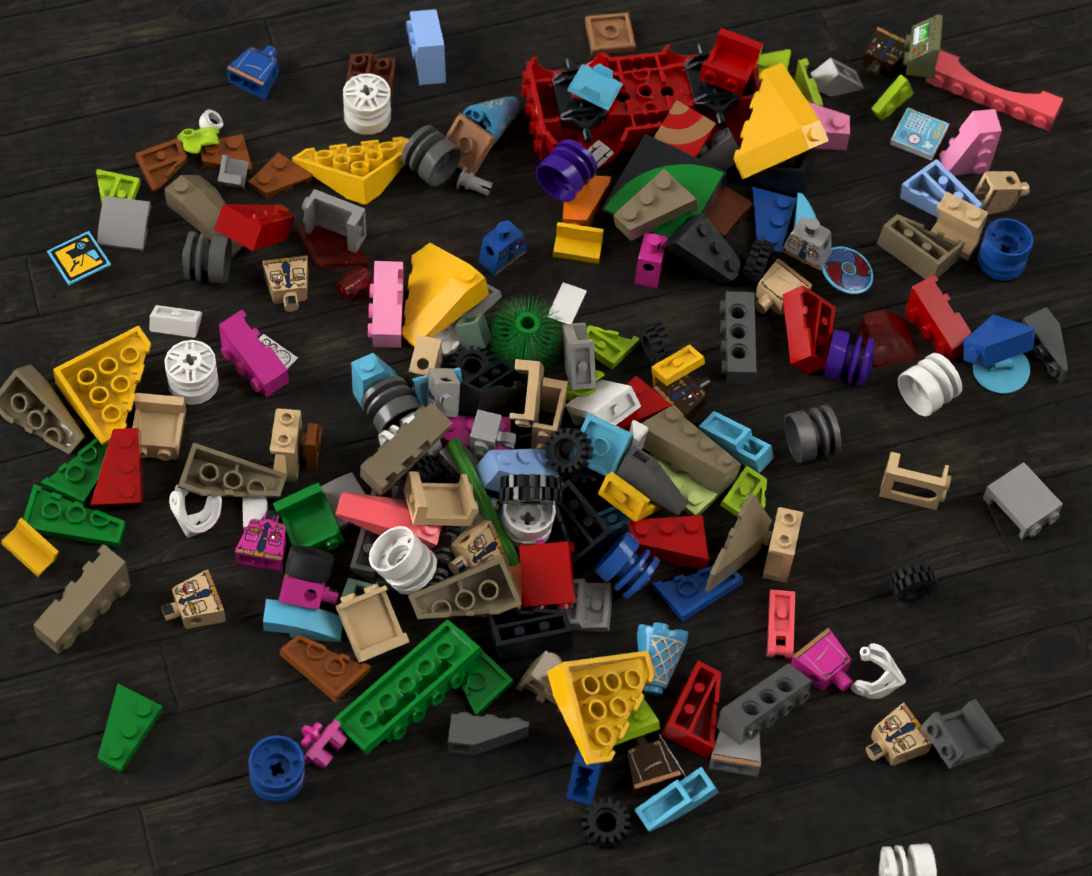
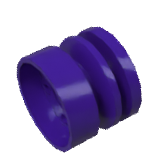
(566, 170)
(849, 357)

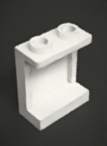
(609, 402)

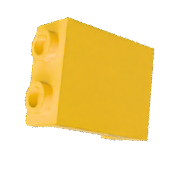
(627, 498)

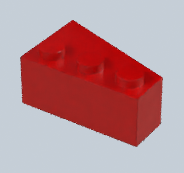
(255, 224)
(936, 319)
(808, 328)
(650, 403)
(121, 472)
(673, 540)
(694, 714)

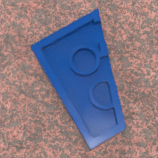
(772, 217)
(688, 593)

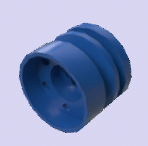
(1005, 249)
(627, 565)
(267, 758)

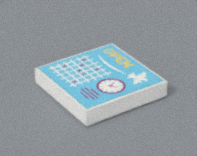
(919, 134)

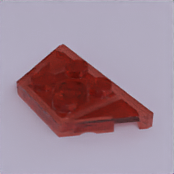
(330, 248)

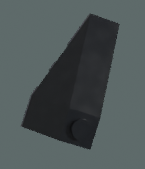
(786, 177)

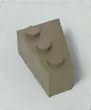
(654, 205)
(919, 248)
(536, 677)

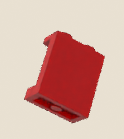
(731, 61)
(547, 575)

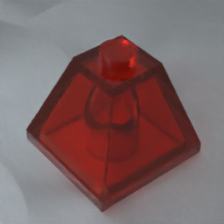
(890, 335)

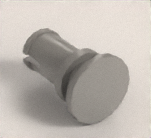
(472, 182)

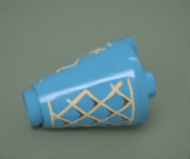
(494, 115)
(664, 652)

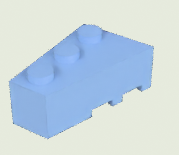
(427, 46)
(930, 185)
(513, 461)

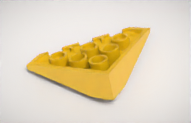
(779, 124)
(355, 171)
(439, 292)
(104, 382)
(598, 699)

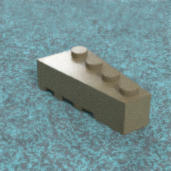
(405, 448)
(690, 450)
(84, 600)

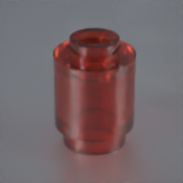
(354, 282)

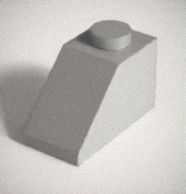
(836, 78)

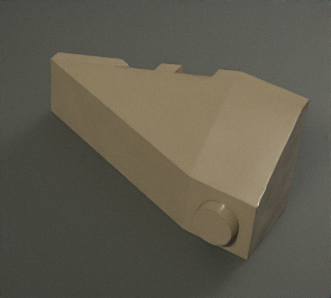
(742, 542)
(475, 591)

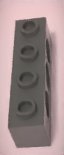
(742, 306)
(764, 704)

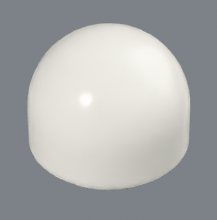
(204, 120)

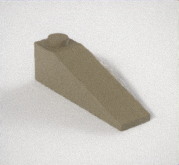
(198, 204)
(34, 405)
(221, 474)

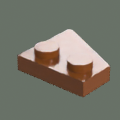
(231, 146)
(161, 163)
(278, 176)
(311, 445)

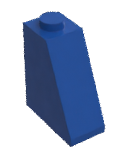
(997, 341)
(583, 780)

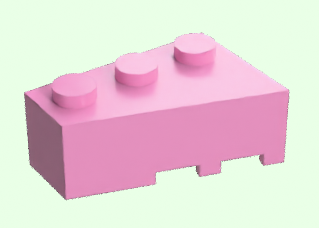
(835, 126)
(974, 146)
(386, 305)

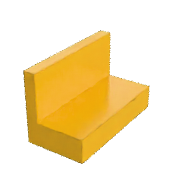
(578, 243)
(677, 365)
(30, 547)

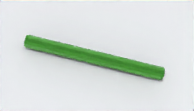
(484, 504)

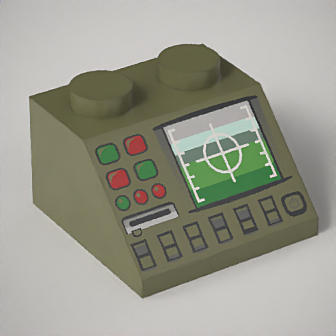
(923, 47)

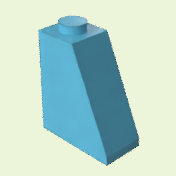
(368, 372)

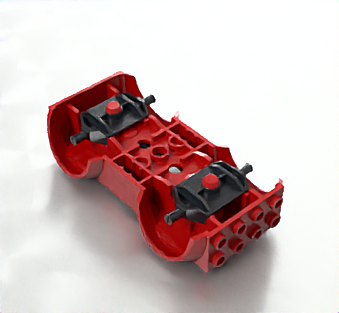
(563, 115)

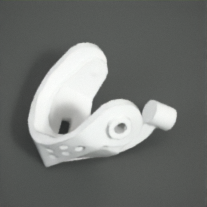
(207, 516)
(892, 674)

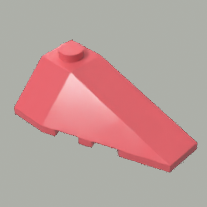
(382, 514)

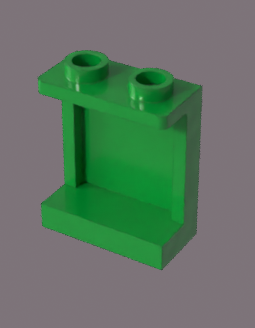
(310, 519)

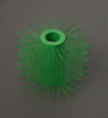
(526, 334)

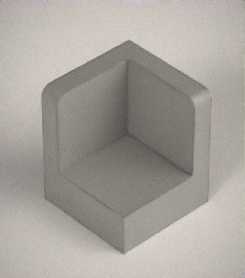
(233, 172)

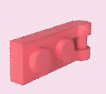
(781, 623)

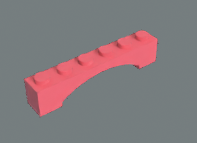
(1032, 108)

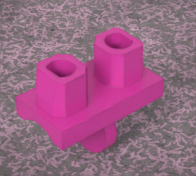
(330, 735)

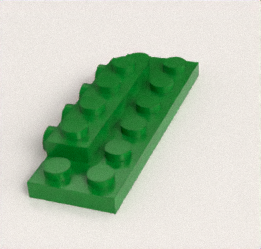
(409, 688)

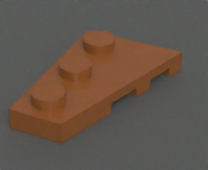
(325, 669)

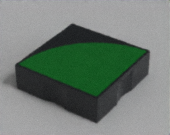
(649, 159)

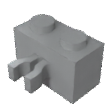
(487, 434)

